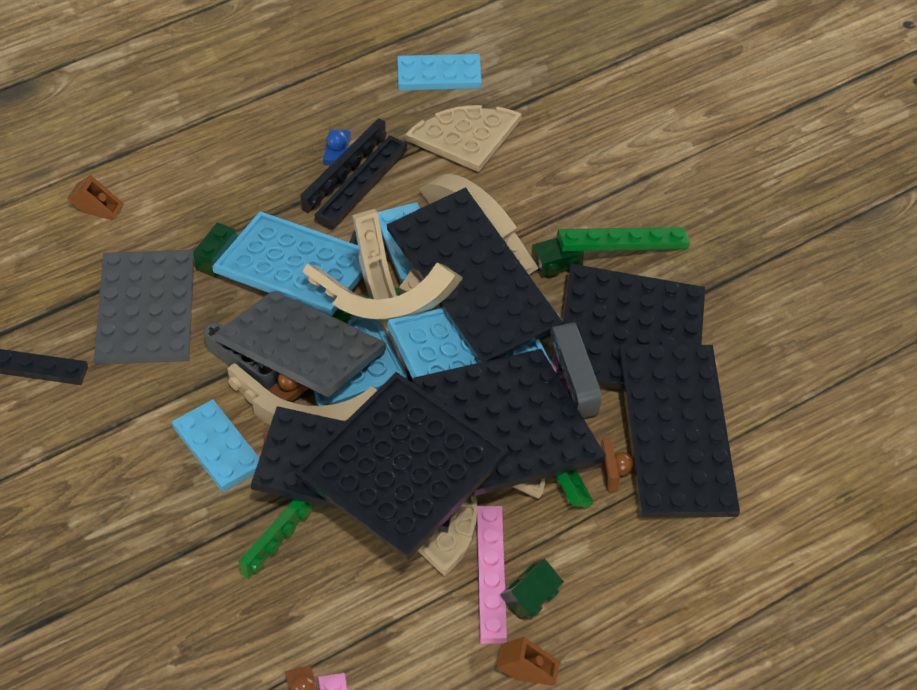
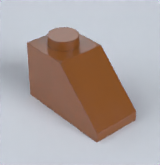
(95, 199)
(527, 662)

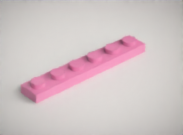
(491, 575)

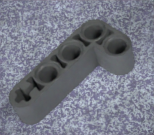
(576, 368)
(262, 374)

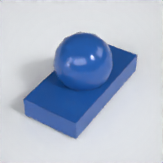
(337, 143)

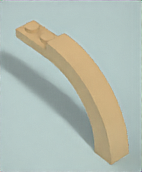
(449, 183)
(374, 264)
(423, 297)
(265, 402)

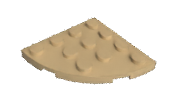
(465, 133)
(447, 549)

